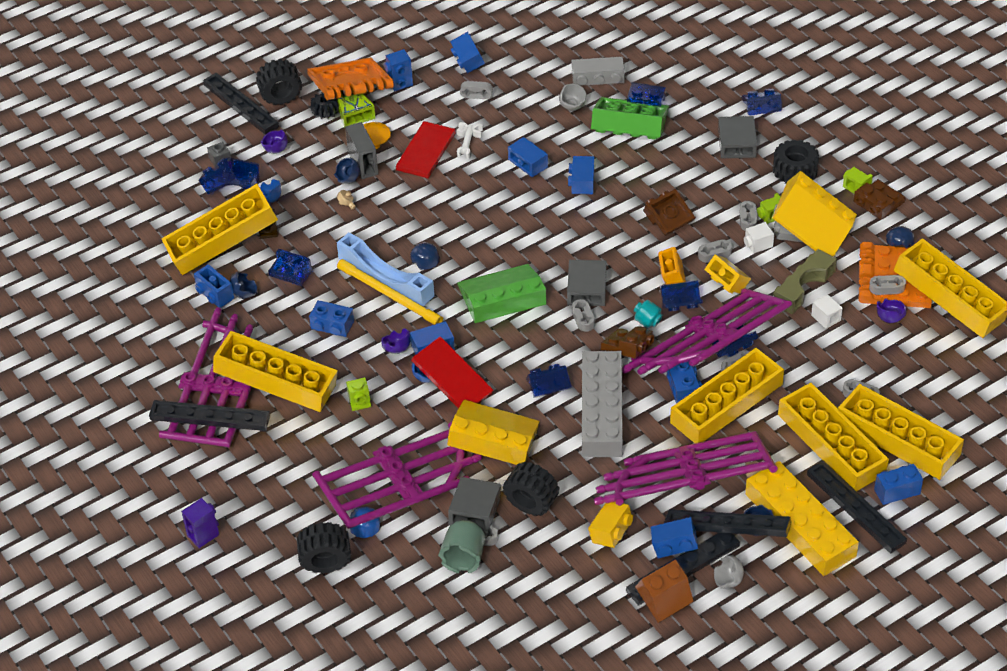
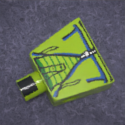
(355, 109)

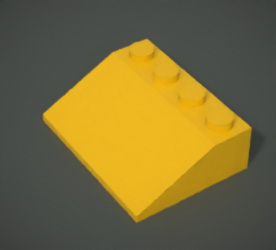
(813, 214)
(492, 432)

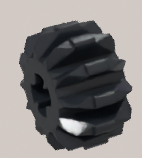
(324, 108)

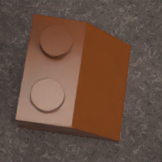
(665, 591)

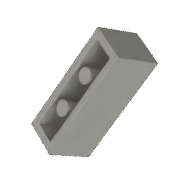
(598, 71)

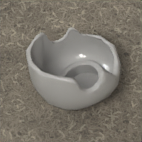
(572, 97)
(729, 573)

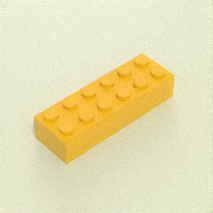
(219, 229)
(952, 288)
(275, 371)
(726, 396)
(902, 431)
(832, 436)
(812, 526)

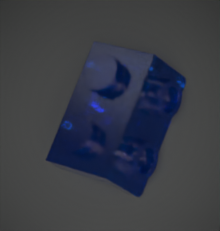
(646, 94)
(762, 103)
(246, 173)
(218, 176)
(290, 267)
(680, 295)
(745, 342)
(549, 381)

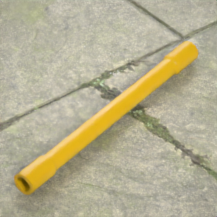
(351, 270)

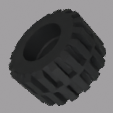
(279, 92)
(795, 157)
(531, 488)
(323, 547)

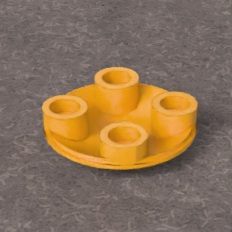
(378, 133)

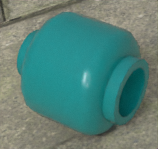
(648, 314)

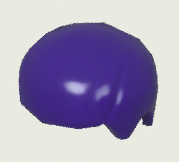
(275, 142)
(891, 310)
(396, 342)

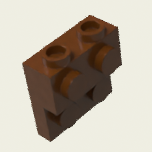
(878, 198)
(668, 212)
(629, 343)

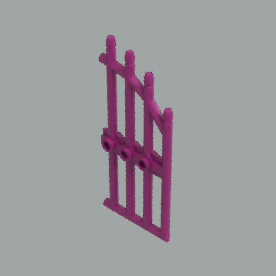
(712, 330)
(210, 384)
(689, 467)
(398, 474)

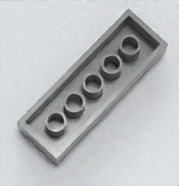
(601, 404)

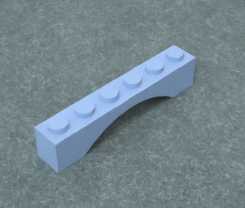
(412, 285)

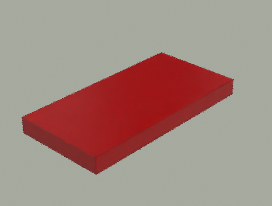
(425, 149)
(451, 373)

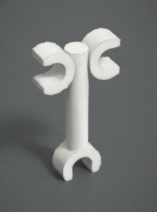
(468, 131)

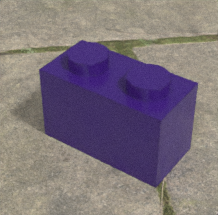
(200, 522)

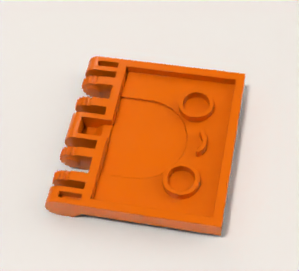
(350, 76)
(881, 261)

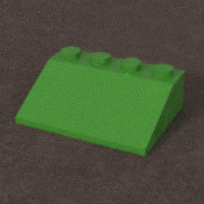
(629, 118)
(503, 293)

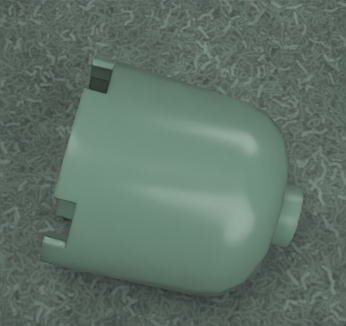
(462, 546)

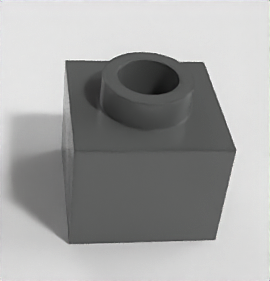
(218, 152)

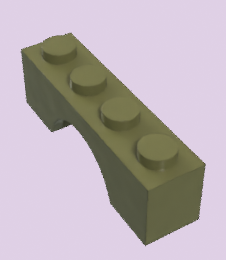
(817, 267)

